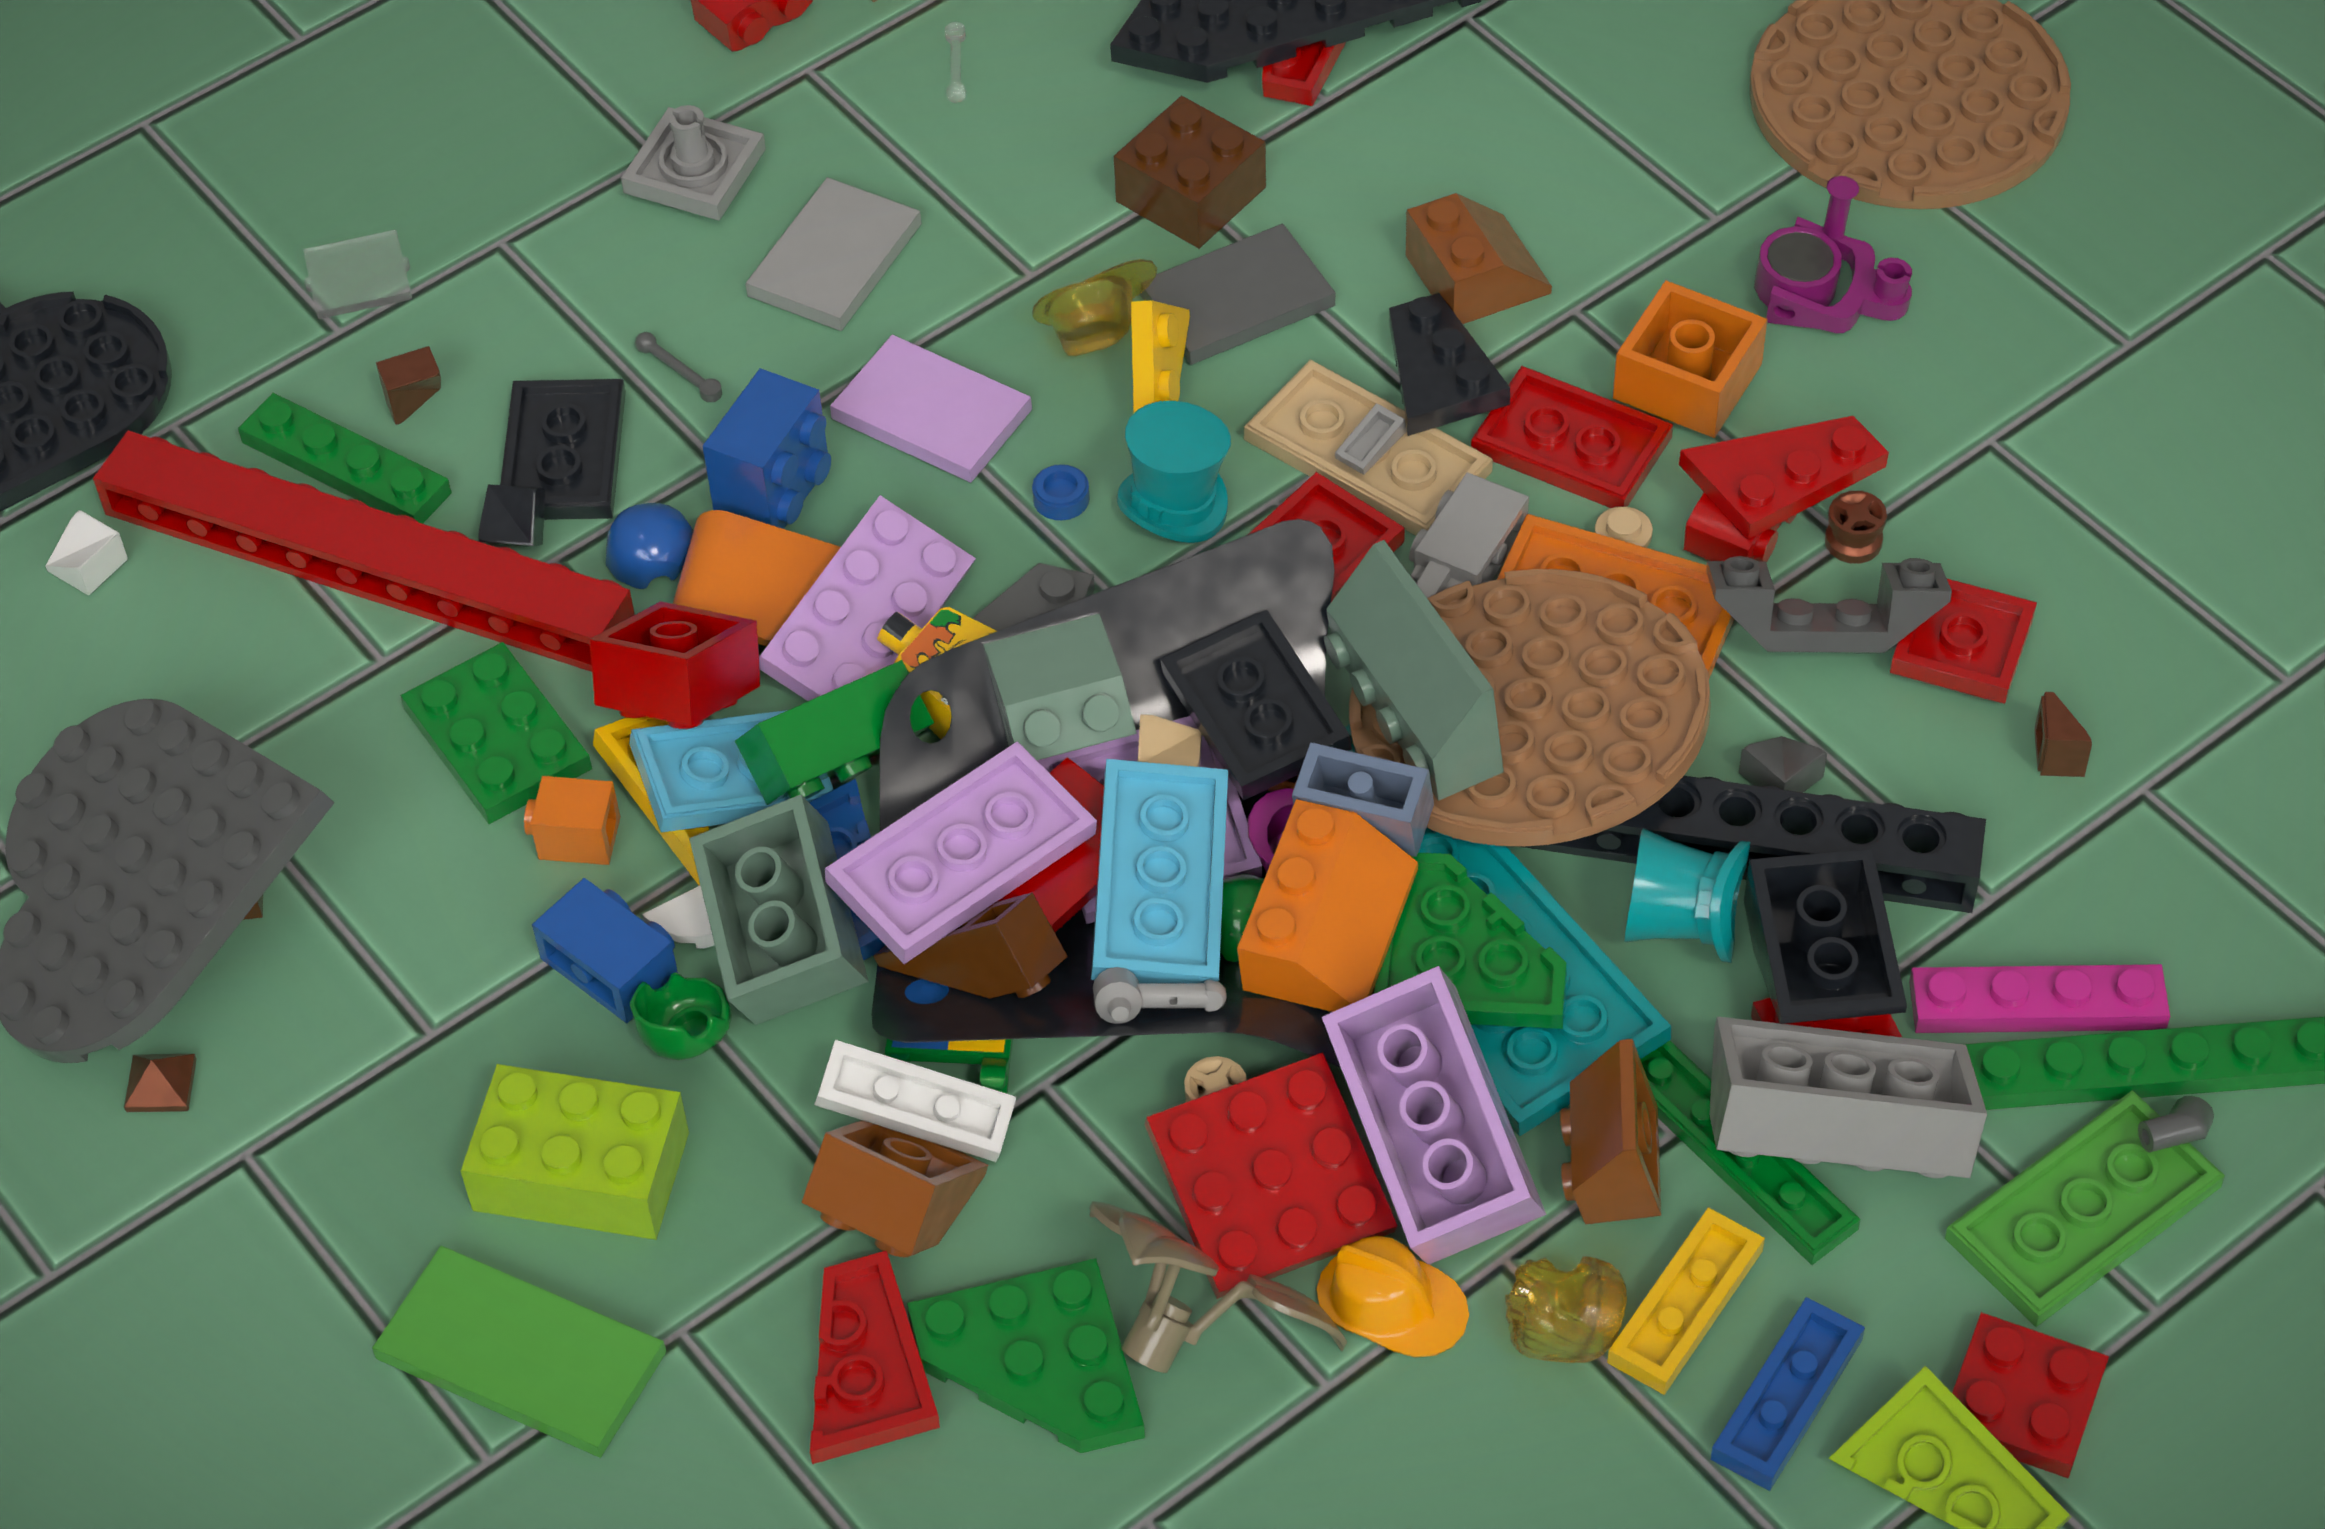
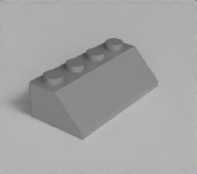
(1844, 1098)

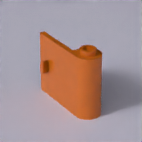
(749, 569)

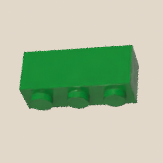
(825, 736)

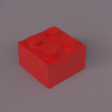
(675, 664)

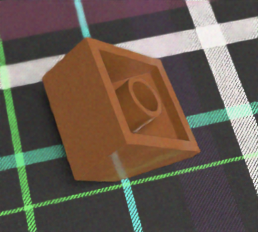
(1471, 257)
(1612, 1139)
(891, 1186)

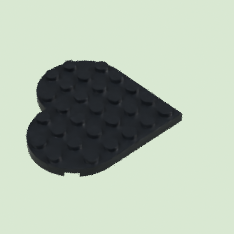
(73, 386)

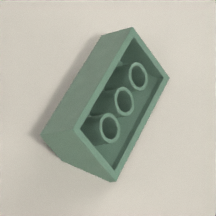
(1414, 674)

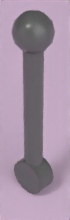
(709, 389)

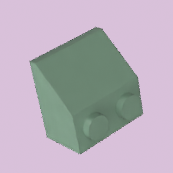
(1059, 687)

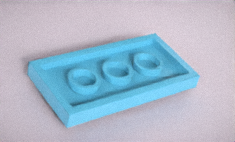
(1161, 871)

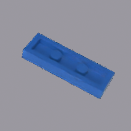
(1787, 1393)

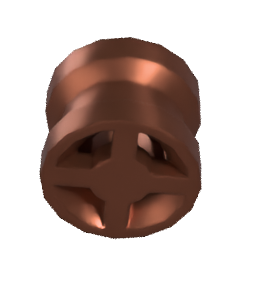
(1851, 513)

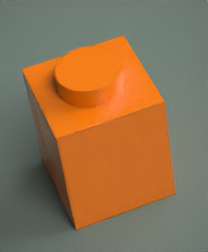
(573, 820)

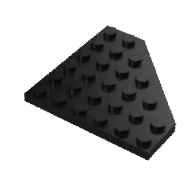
(1211, 35)

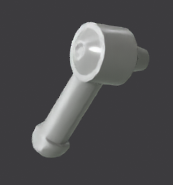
(1121, 996)

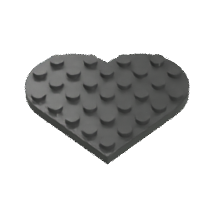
(137, 866)

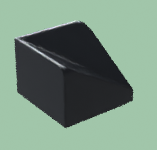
(513, 515)

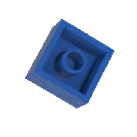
(768, 450)

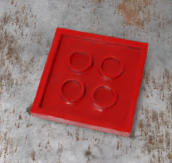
(1270, 1173)

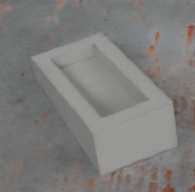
(1371, 439)

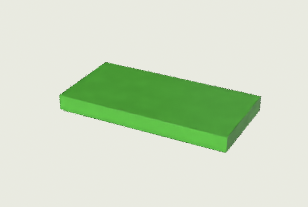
(2081, 1210)
(520, 1351)

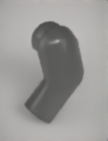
(2187, 1122)

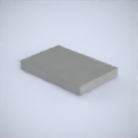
(833, 254)

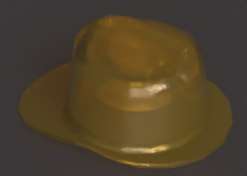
(1096, 310)

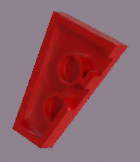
(868, 1363)

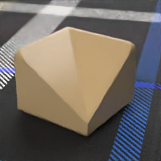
(1168, 742)

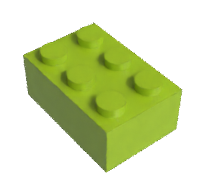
(575, 1151)

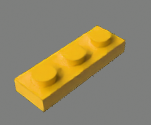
(1685, 1301)

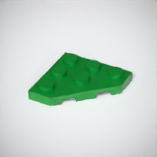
(1479, 946)
(1037, 1352)

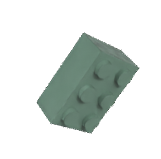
(771, 913)

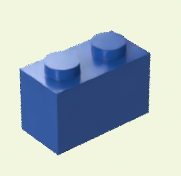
(604, 946)

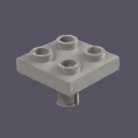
(693, 162)

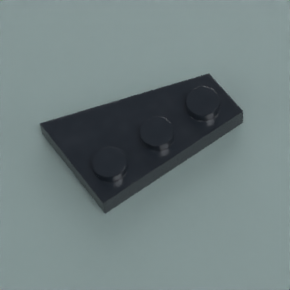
(1441, 366)

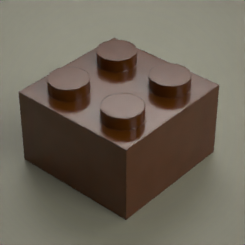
(1190, 171)

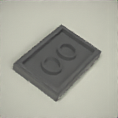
(1243, 291)

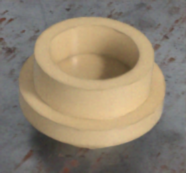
(1625, 525)

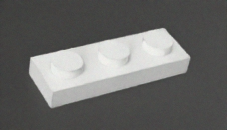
(915, 1101)

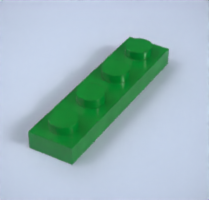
(343, 459)

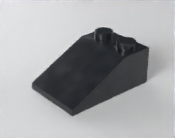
(1823, 936)

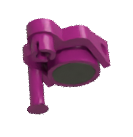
(1802, 269)

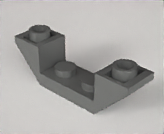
(1906, 599)

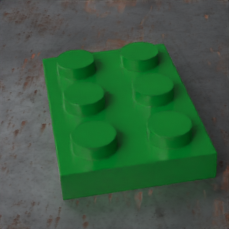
(495, 731)

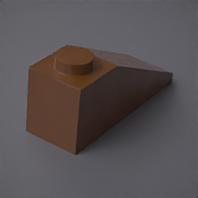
(992, 954)

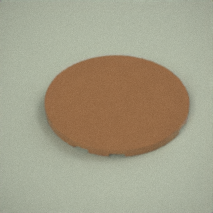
(1911, 97)
(1591, 704)

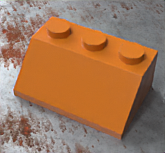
(1325, 910)

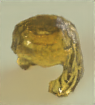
(1565, 1313)

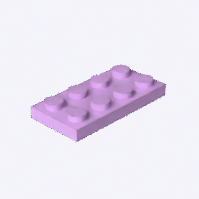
(880, 570)
(960, 852)

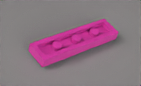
(2039, 998)

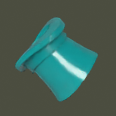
(1176, 471)
(1685, 893)

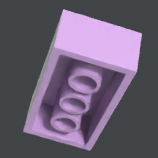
(1433, 1116)

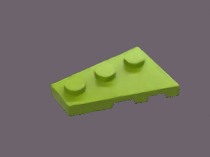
(1947, 1462)

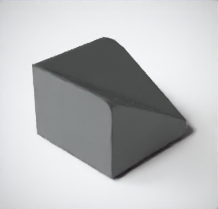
(1783, 764)

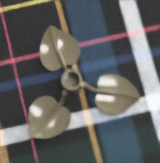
(1164, 1319)

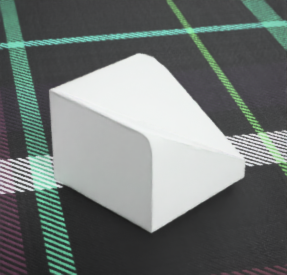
(86, 553)

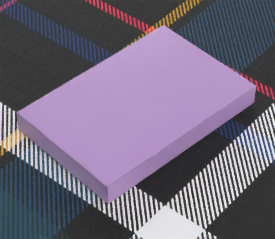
(931, 408)

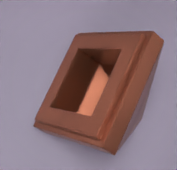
(160, 1083)

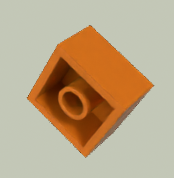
(1689, 358)

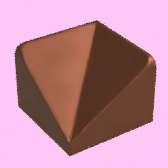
(408, 381)
(2060, 740)

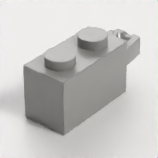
(1469, 535)

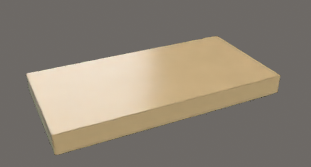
(1320, 411)

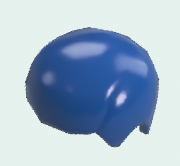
(647, 544)

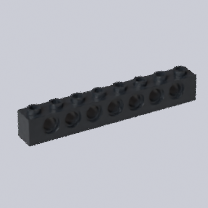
(1706, 808)

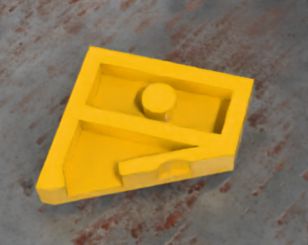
(1157, 351)

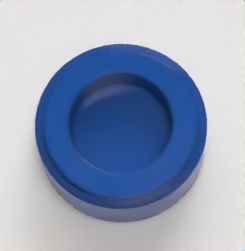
(1060, 492)

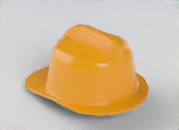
(1393, 1298)

